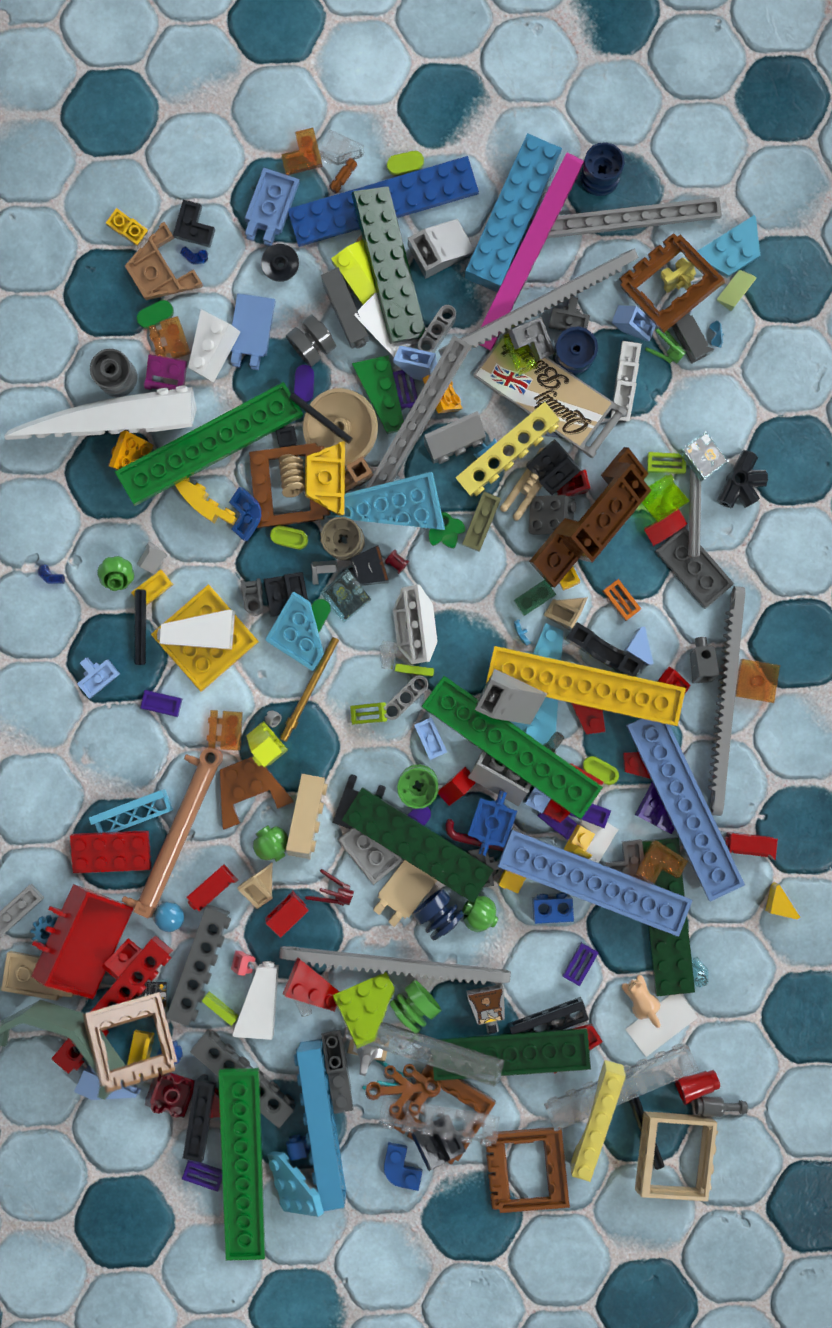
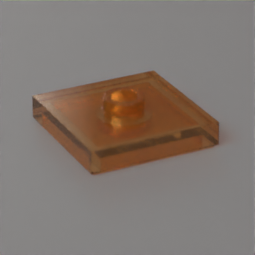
(757, 680)

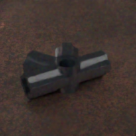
(748, 479)

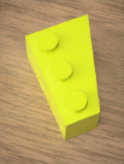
(265, 745)

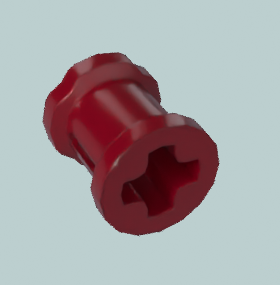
(397, 561)

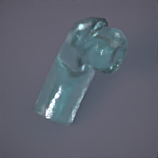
(703, 973)

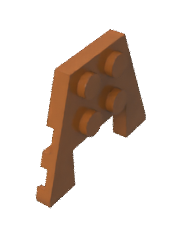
(243, 782)

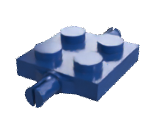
(492, 823)

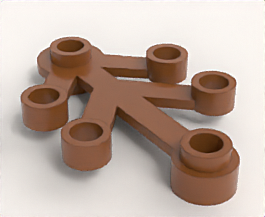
(405, 1088)

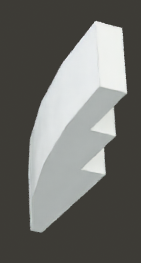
(626, 377)

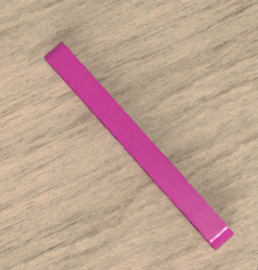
(533, 241)

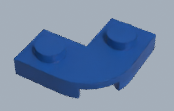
(250, 513)
(397, 1172)

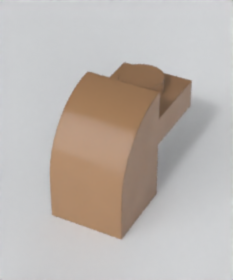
(357, 474)

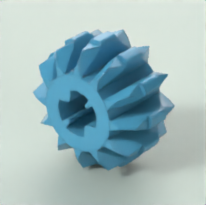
(39, 930)

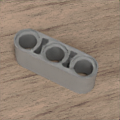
(438, 323)
(409, 688)

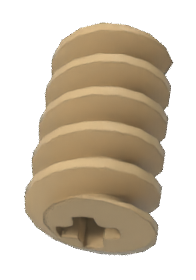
(291, 475)

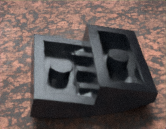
(553, 467)
(280, 589)
(435, 1149)

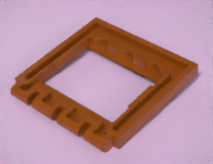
(681, 305)
(262, 487)
(463, 1092)
(555, 1169)

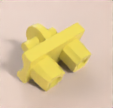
(680, 278)

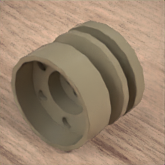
(335, 530)

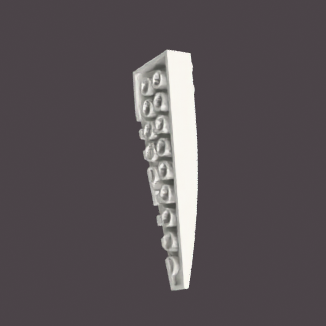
(152, 411)

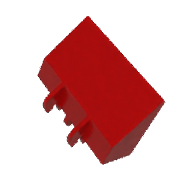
(81, 942)

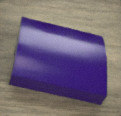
(653, 810)

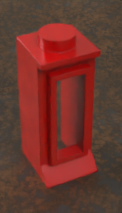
(751, 844)
(211, 888)

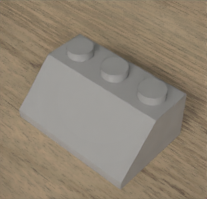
(455, 438)
(497, 777)

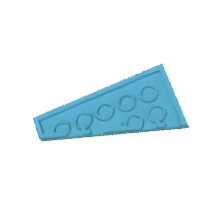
(399, 502)
(545, 720)

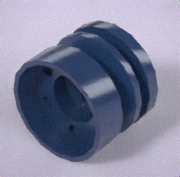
(602, 169)
(438, 915)

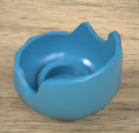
(168, 916)

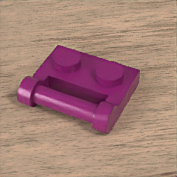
(165, 368)

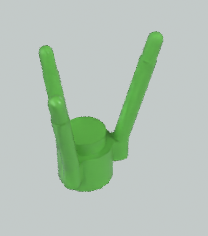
(675, 351)

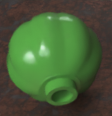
(115, 573)
(270, 843)
(480, 914)

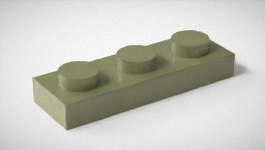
(481, 521)

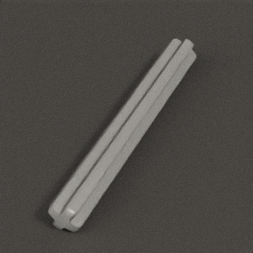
(694, 516)

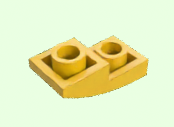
(126, 227)

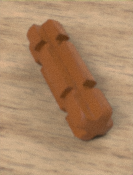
(343, 175)

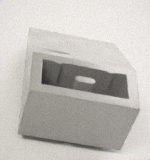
(439, 247)
(509, 699)

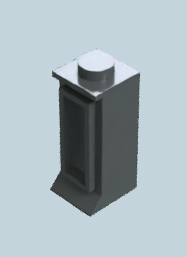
(691, 338)

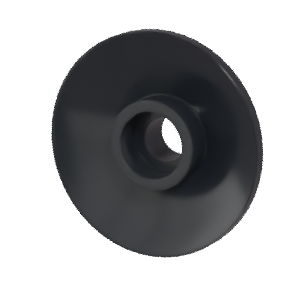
(280, 254)

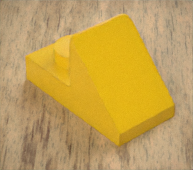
(579, 842)

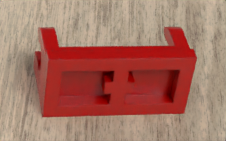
(286, 914)

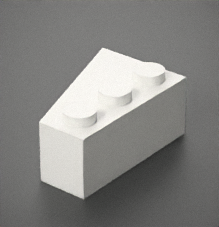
(211, 345)

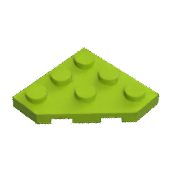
(365, 1007)

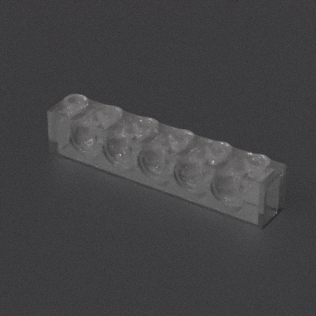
(488, 1122)

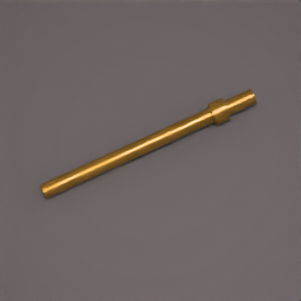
(292, 723)

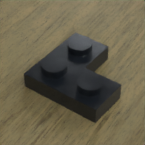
(189, 229)

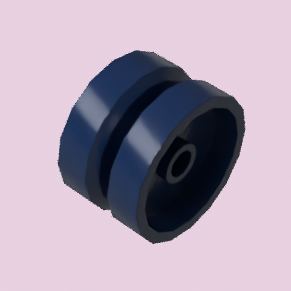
(580, 340)

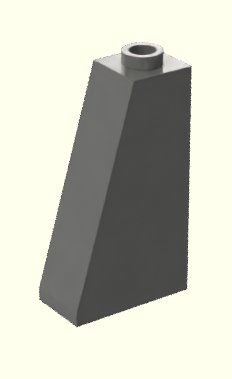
(344, 308)

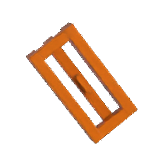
(612, 587)

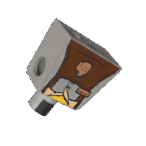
(488, 1006)

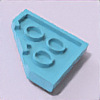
(297, 632)
(292, 1189)

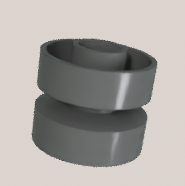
(315, 337)
(113, 372)

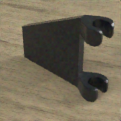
(347, 799)

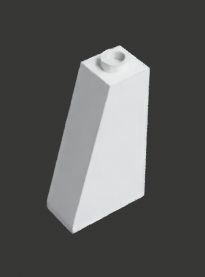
(204, 631)
(259, 1008)

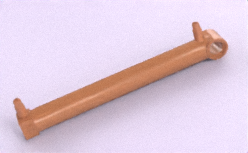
(177, 834)

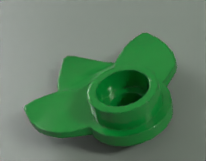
(449, 535)

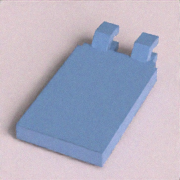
(270, 205)
(254, 320)

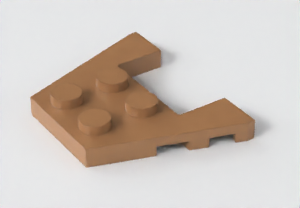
(152, 272)

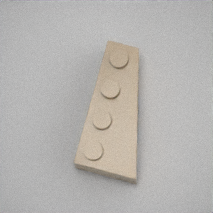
(305, 816)

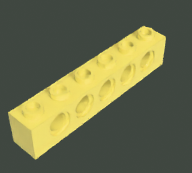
(543, 414)

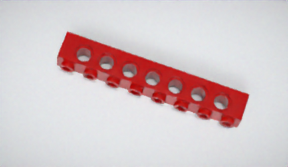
(155, 948)

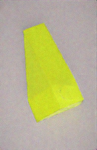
(356, 270)

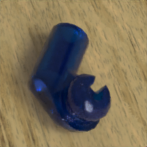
(194, 258)
(48, 577)

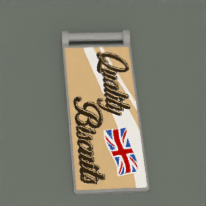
(572, 400)

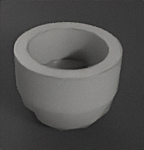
(273, 718)

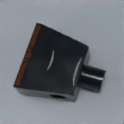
(369, 567)

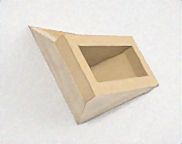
(565, 611)
(258, 887)

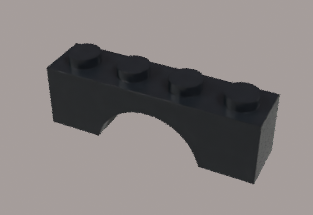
(603, 651)

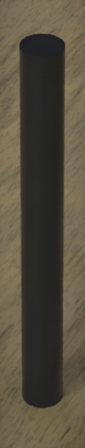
(321, 418)

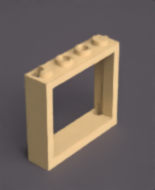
(646, 1157)

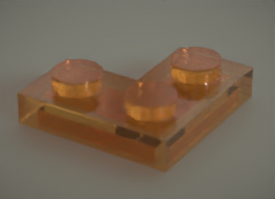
(306, 157)
(659, 858)

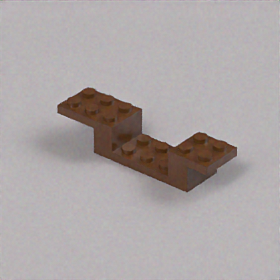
(599, 524)

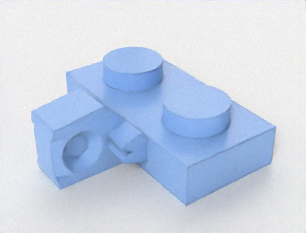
(96, 676)

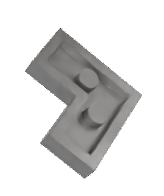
(535, 334)

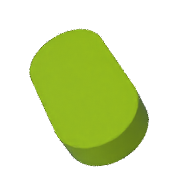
(405, 163)
(289, 537)
(600, 770)

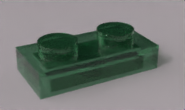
(534, 597)

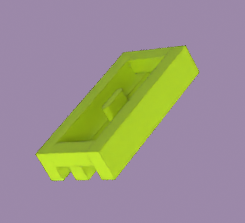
(650, 455)
(414, 670)
(381, 712)
(220, 1008)

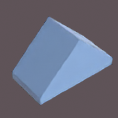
(640, 647)

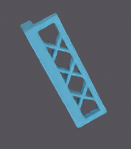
(125, 808)

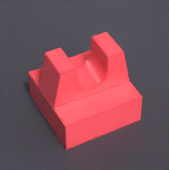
(240, 963)

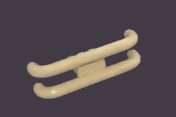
(528, 486)

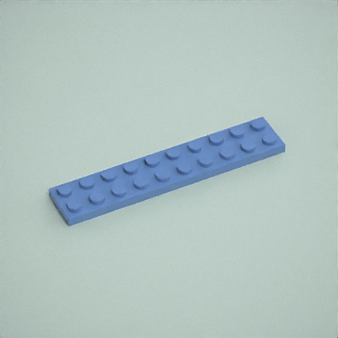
(686, 807)
(594, 883)

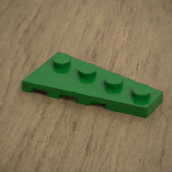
(380, 387)

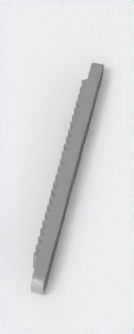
(548, 300)
(727, 700)
(395, 964)

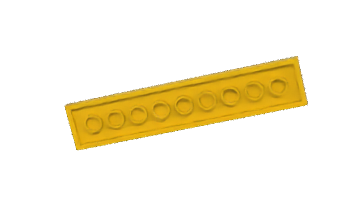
(592, 686)

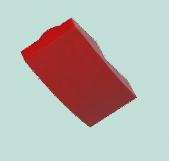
(665, 528)

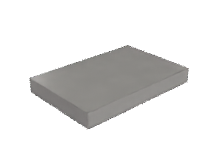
(369, 855)

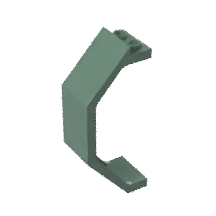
(63, 1022)

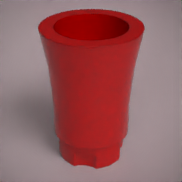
(697, 1085)

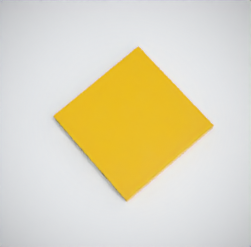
(201, 663)

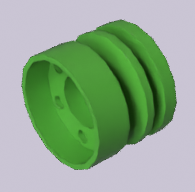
(413, 796)
(411, 1009)

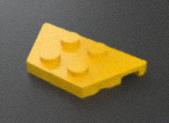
(327, 478)

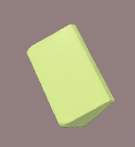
(736, 289)

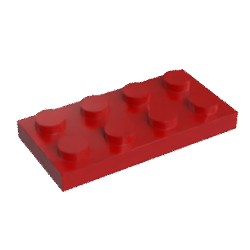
(110, 851)

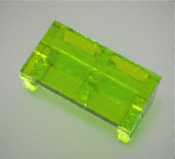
(521, 357)

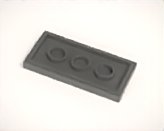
(698, 575)

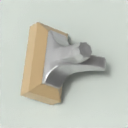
(367, 1055)

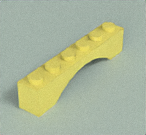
(606, 1097)

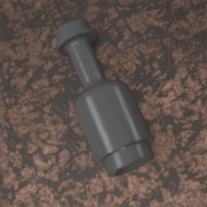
(716, 1107)

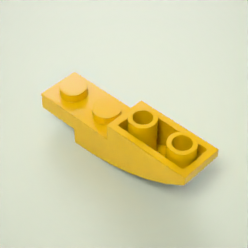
(197, 497)

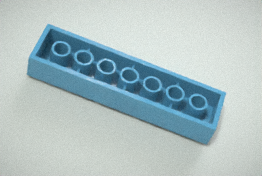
(513, 212)
(321, 1124)

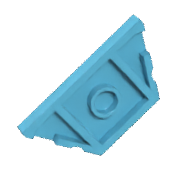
(734, 248)

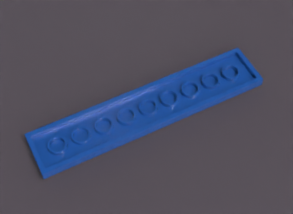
(409, 194)

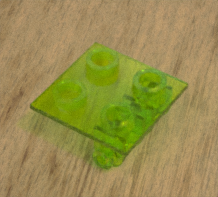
(664, 498)

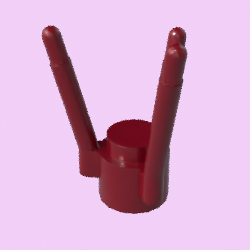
(342, 896)

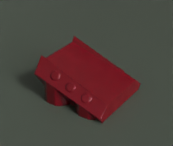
(170, 1094)

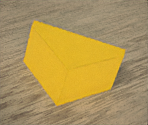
(779, 903)

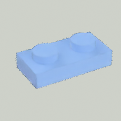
(430, 738)

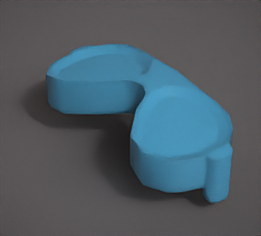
(717, 340)
(485, 448)
(520, 632)

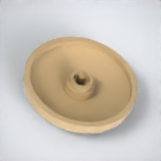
(351, 414)

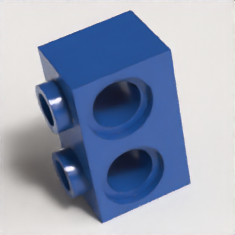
(552, 915)

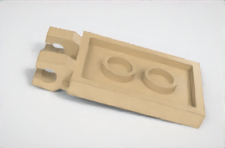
(404, 891)
(18, 978)

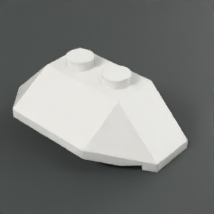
(415, 624)

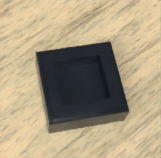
(287, 437)

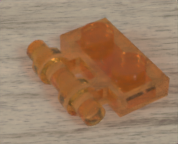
(174, 336)
(231, 730)

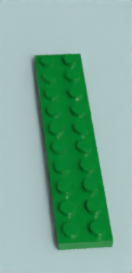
(208, 444)
(513, 748)
(242, 1164)

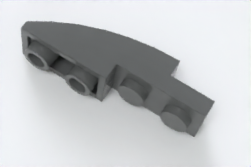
(337, 1071)

